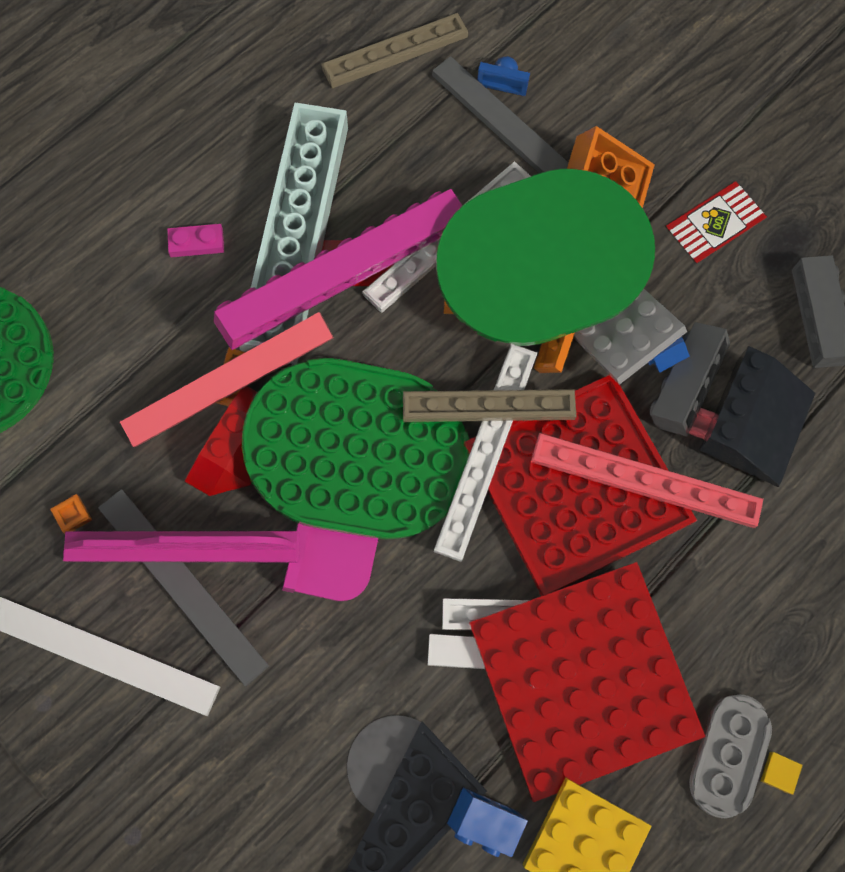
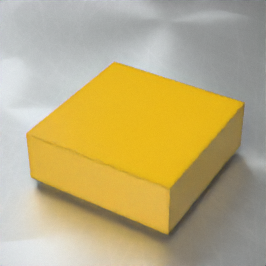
(781, 773)

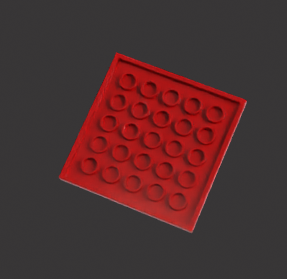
(568, 522)
(585, 681)

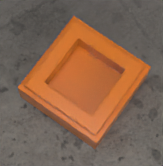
(71, 514)

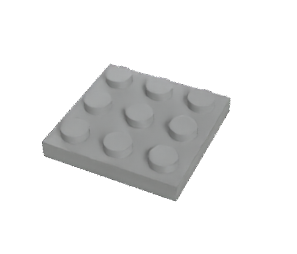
(631, 337)

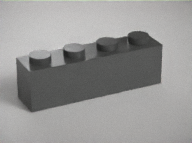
(821, 309)
(690, 379)

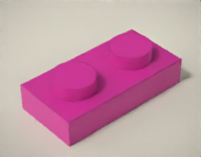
(195, 240)

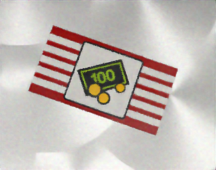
(716, 222)

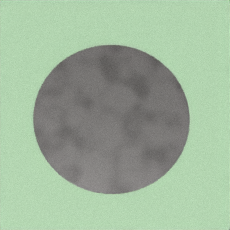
(377, 756)

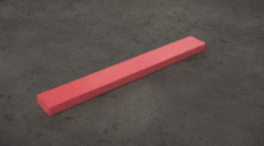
(227, 379)
(647, 480)

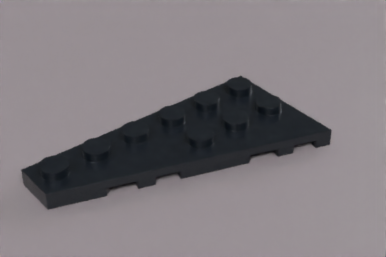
(414, 807)

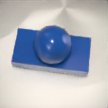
(504, 76)

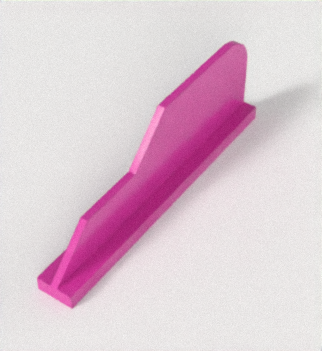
(182, 546)
(330, 564)

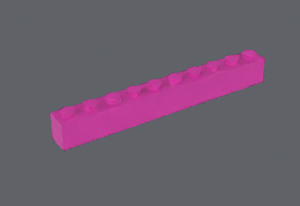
(334, 270)

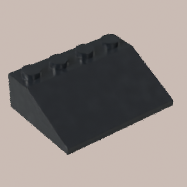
(759, 417)

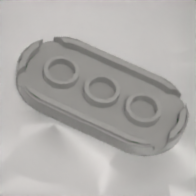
(730, 756)

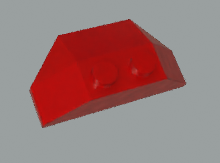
(221, 460)

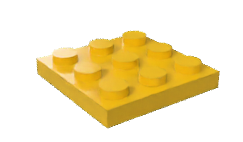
(586, 835)

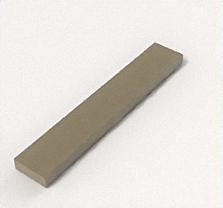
(394, 50)
(488, 405)

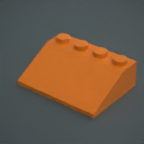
(607, 156)

